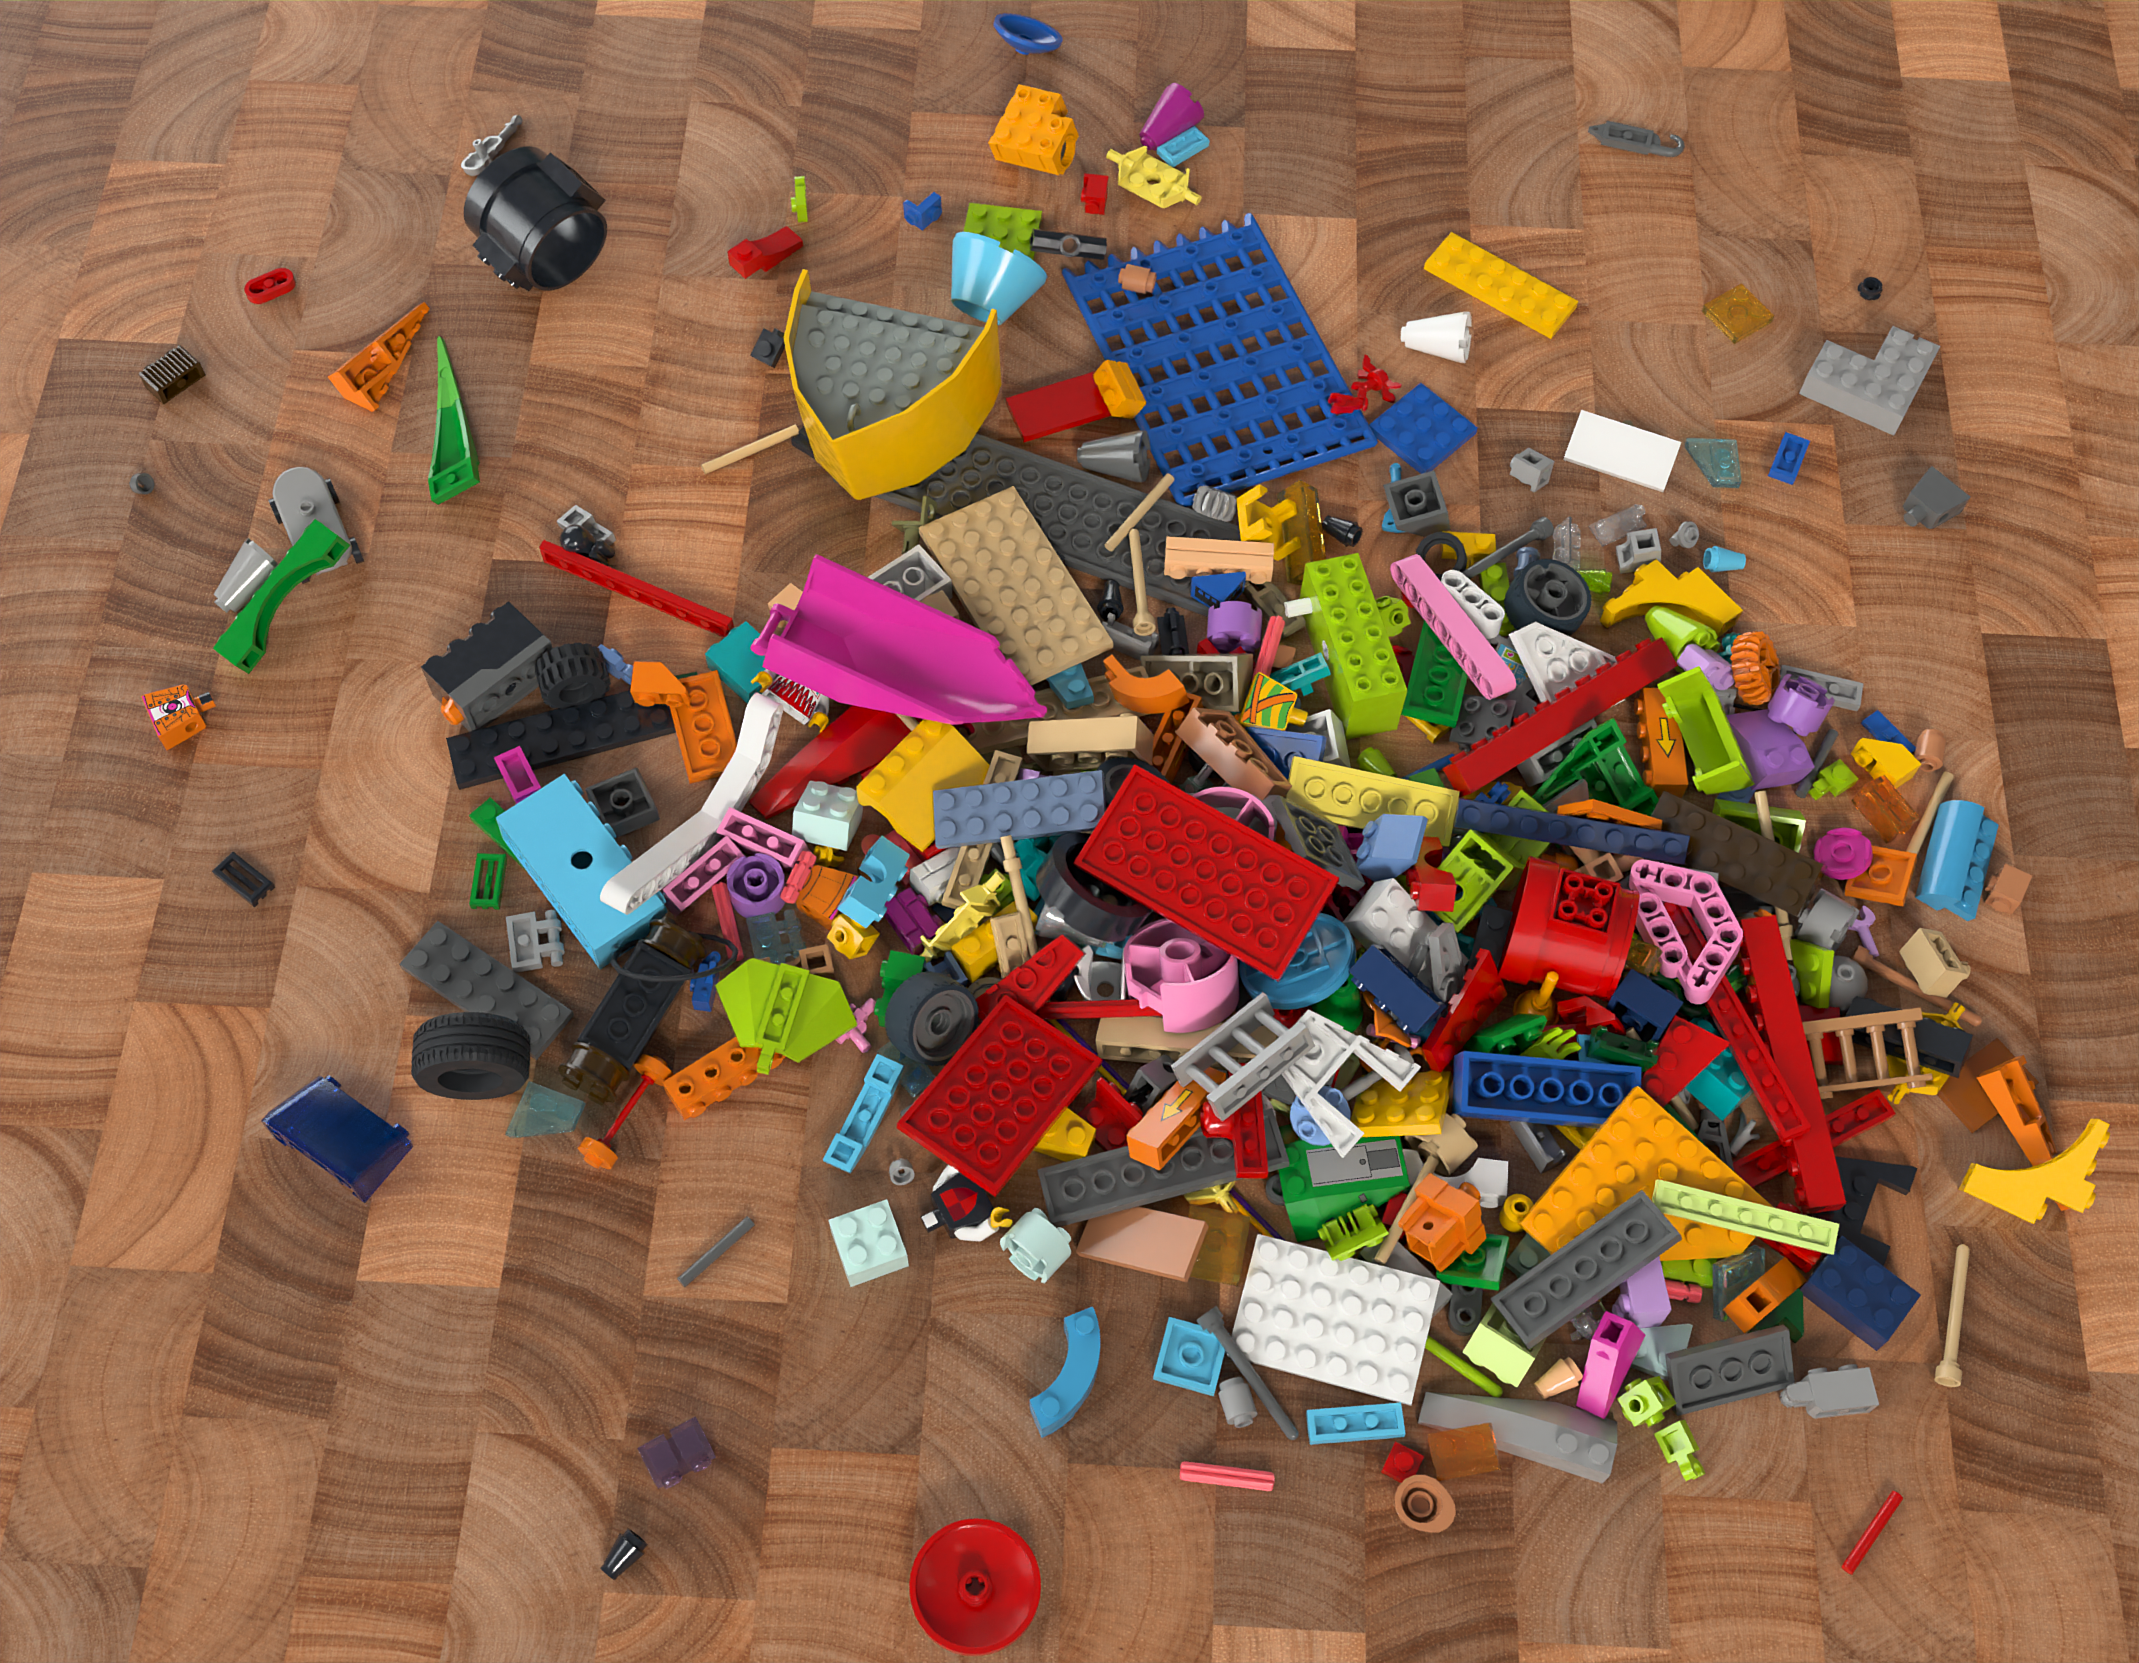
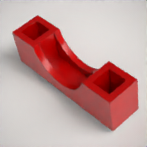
(1428, 885)

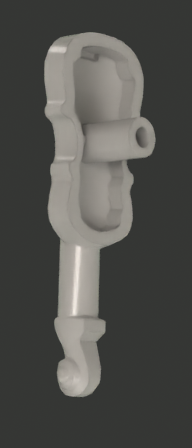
(486, 150)

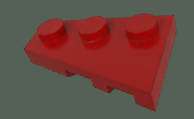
(1681, 1057)

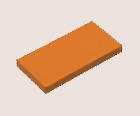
(704, 728)

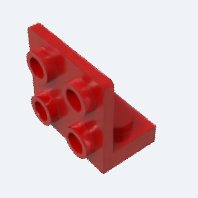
(1110, 1116)

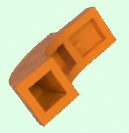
(1145, 695)

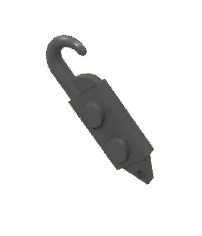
(1634, 139)

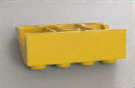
(904, 781)

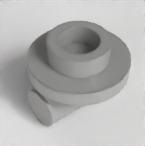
(1686, 535)

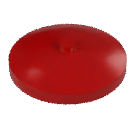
(975, 1587)

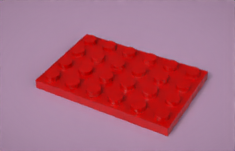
(999, 1095)

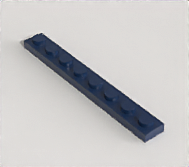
(1571, 831)

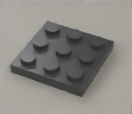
(1318, 841)

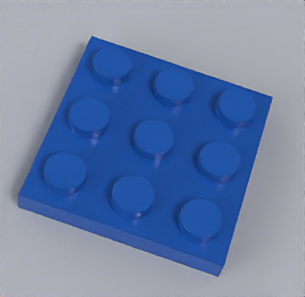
(1422, 429)

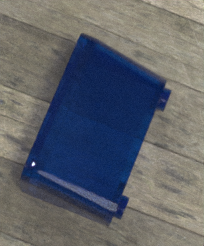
(339, 1135)

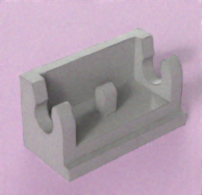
(1127, 641)
(1539, 1145)

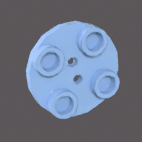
(1306, 1126)

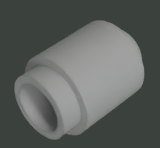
(1237, 1402)

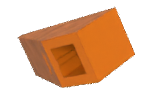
(1764, 1295)

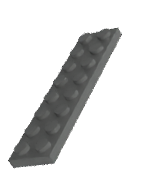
(1117, 1182)

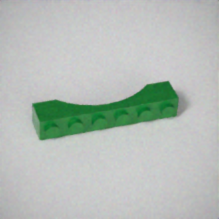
(247, 636)

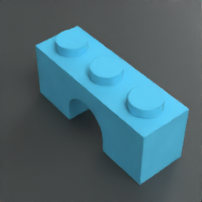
(866, 899)

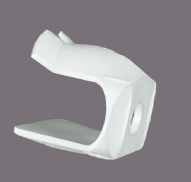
(1095, 973)

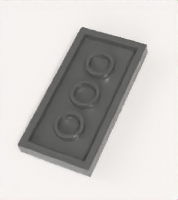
(1730, 1369)

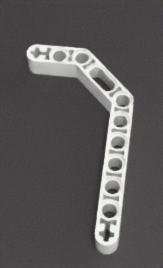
(698, 834)

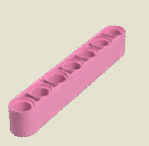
(1453, 627)

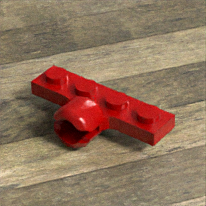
(1245, 1131)

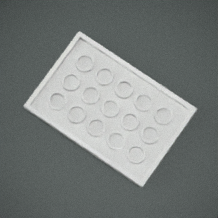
(1335, 1319)

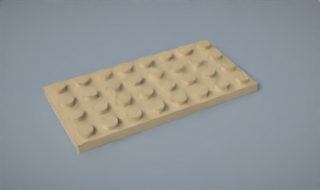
(1016, 585)

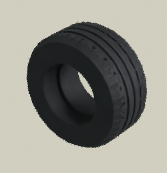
(470, 1056)

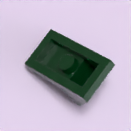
(1787, 1313)

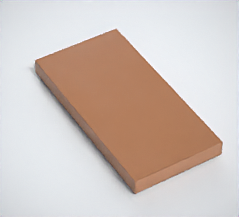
(1145, 1241)

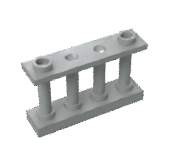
(1258, 1072)

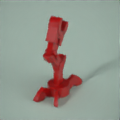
(1376, 380)

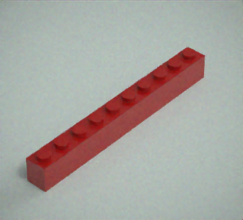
(1559, 717)
(1782, 1031)

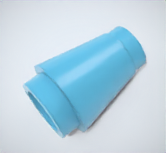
(1721, 559)

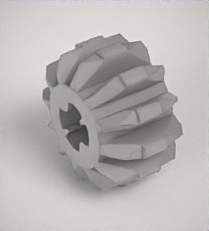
(1215, 503)

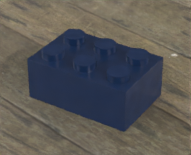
(1396, 989)
(1644, 1006)
(1860, 1293)

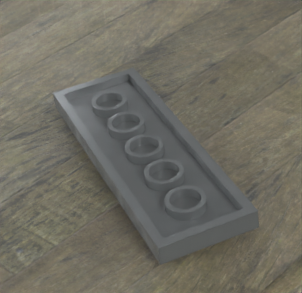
(484, 985)
(1586, 1269)

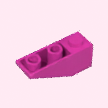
(1608, 1362)

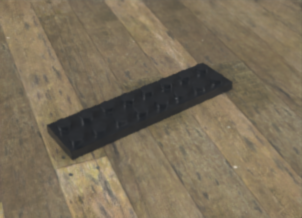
(558, 736)

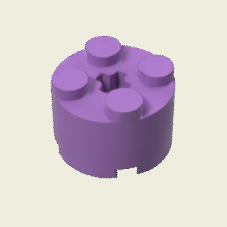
(1234, 626)
(1800, 704)
(756, 885)

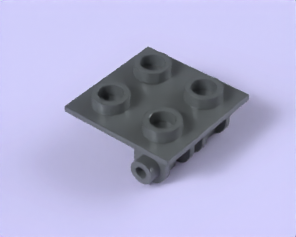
(1479, 718)

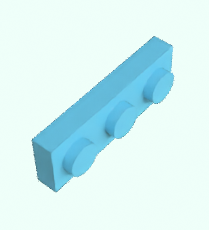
(1355, 1423)

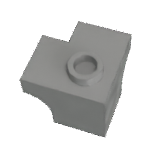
(1639, 549)

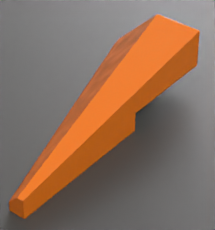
(2020, 1110)

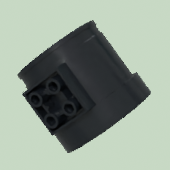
(535, 219)

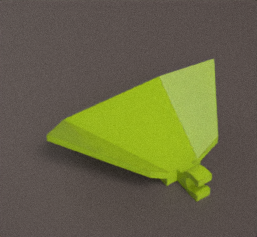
(783, 1010)

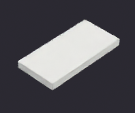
(1622, 451)

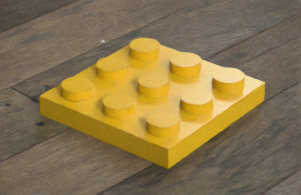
(1412, 1111)

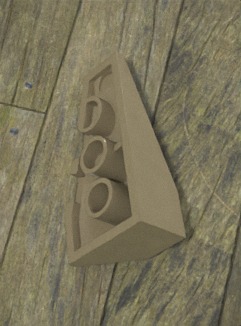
(1217, 678)

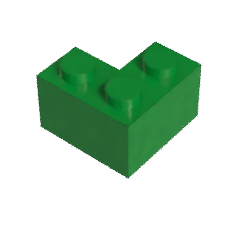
(895, 972)

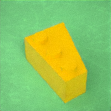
(1068, 1138)

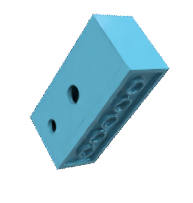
(571, 861)

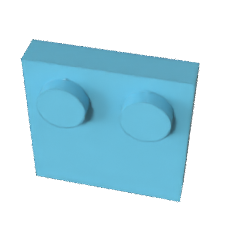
(1189, 1357)

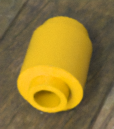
(1513, 1211)

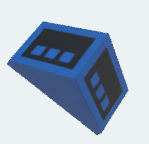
(1217, 588)

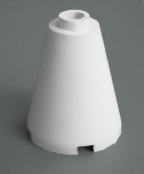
(1440, 336)

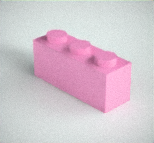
(758, 837)
(700, 876)

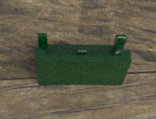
(1621, 1049)

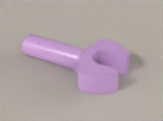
(1862, 928)

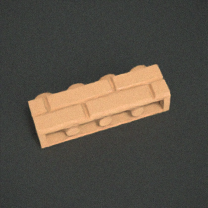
(1210, 557)

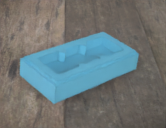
(1183, 146)

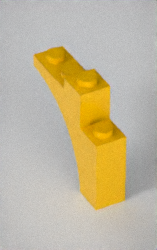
(1689, 594)
(2059, 1179)

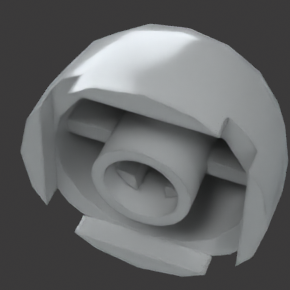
(1846, 983)

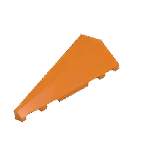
(369, 372)

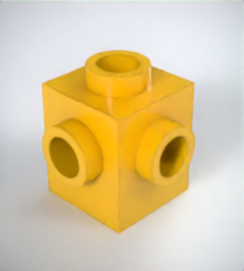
(851, 937)

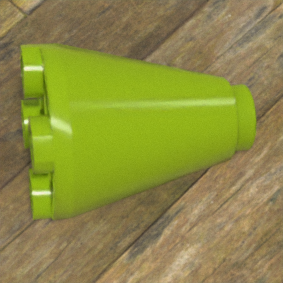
(1679, 631)

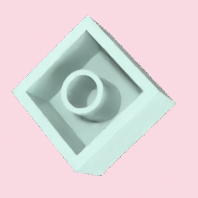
(827, 815)
(868, 1243)

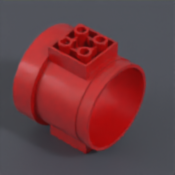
(1569, 927)

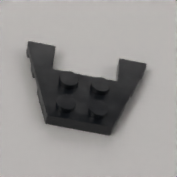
(1859, 1184)

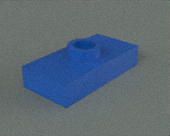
(1788, 458)

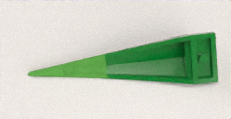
(454, 453)

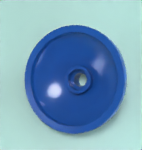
(1027, 34)

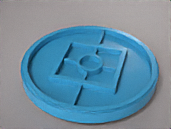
(1314, 972)

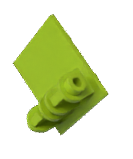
(1368, 1233)

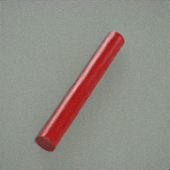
(1872, 1532)

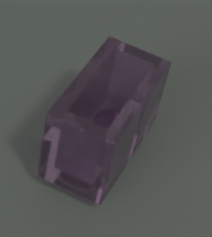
(678, 1455)

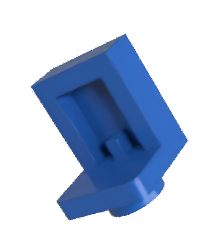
(924, 213)

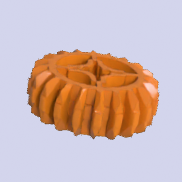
(1755, 667)

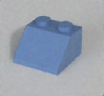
(1390, 845)

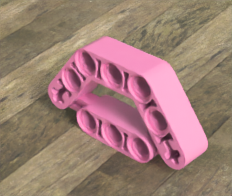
(1702, 905)

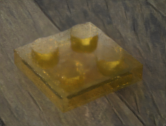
(1737, 313)

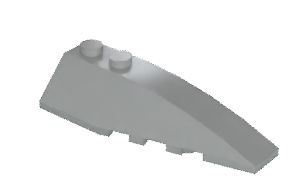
(1532, 1430)

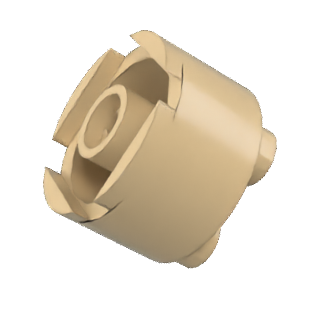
(1448, 1148)

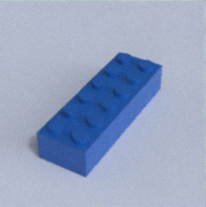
(1539, 1089)

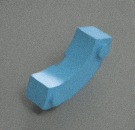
(1073, 1385)

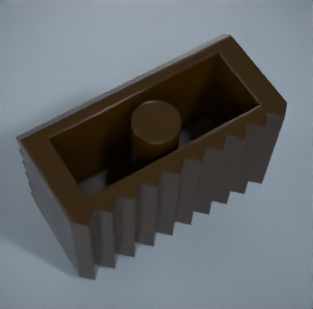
(171, 374)

